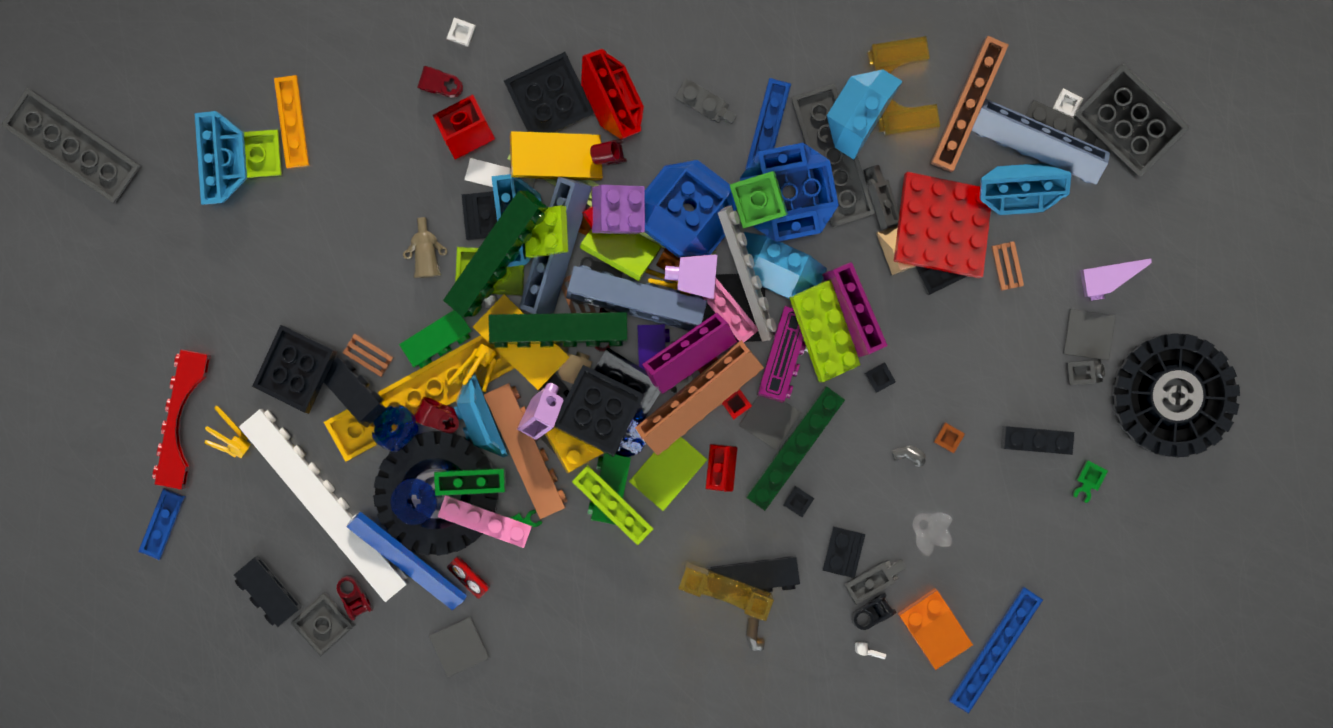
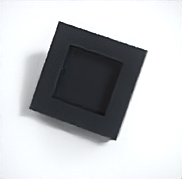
(880, 377)
(798, 501)

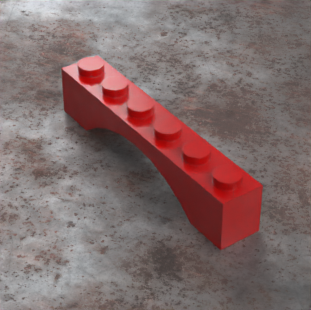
(172, 465)

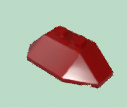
(611, 94)

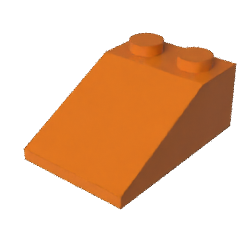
(935, 628)

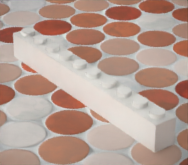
(321, 501)

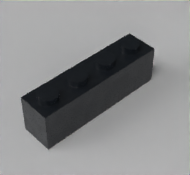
(763, 573)

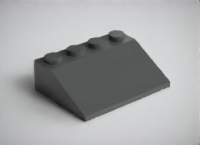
(1132, 120)

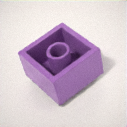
(618, 209)

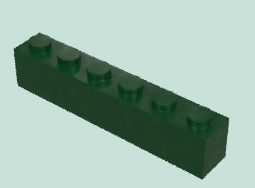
(495, 254)
(558, 328)
(795, 448)

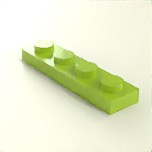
(612, 505)

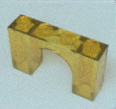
(898, 118)
(705, 582)

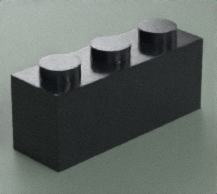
(354, 392)
(1037, 440)
(266, 592)

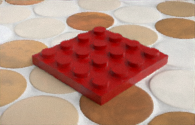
(942, 226)

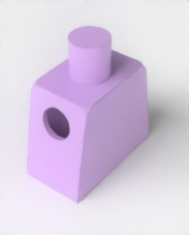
(695, 275)
(541, 412)

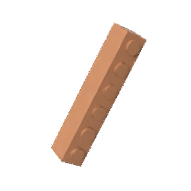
(969, 104)
(699, 398)
(525, 452)

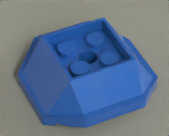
(814, 186)
(681, 230)

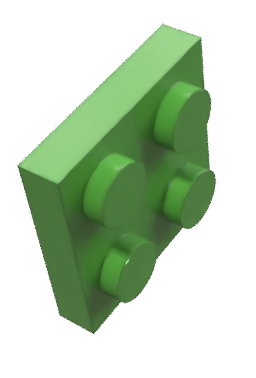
(758, 199)

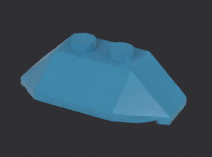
(860, 109)
(219, 157)
(1024, 188)
(504, 190)
(783, 267)
(478, 418)

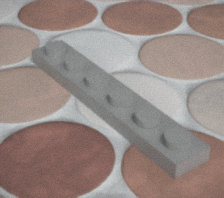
(744, 264)

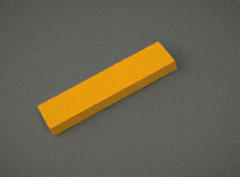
(291, 121)

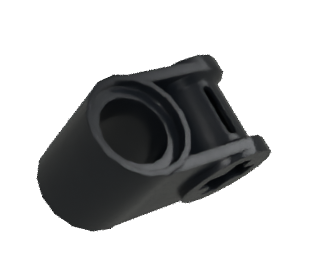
(874, 612)

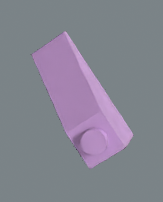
(1108, 278)

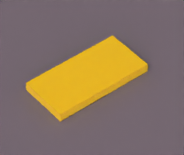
(553, 156)
(533, 363)

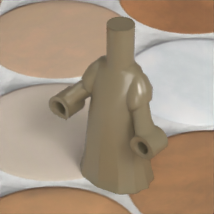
(424, 246)

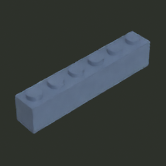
(1041, 142)
(549, 271)
(635, 298)

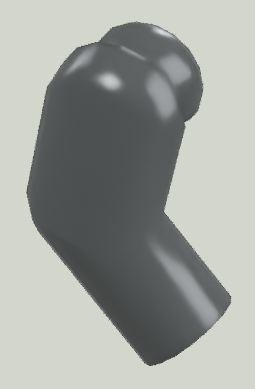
(911, 453)
(751, 634)

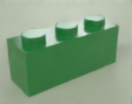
(436, 339)
(614, 472)
(470, 481)

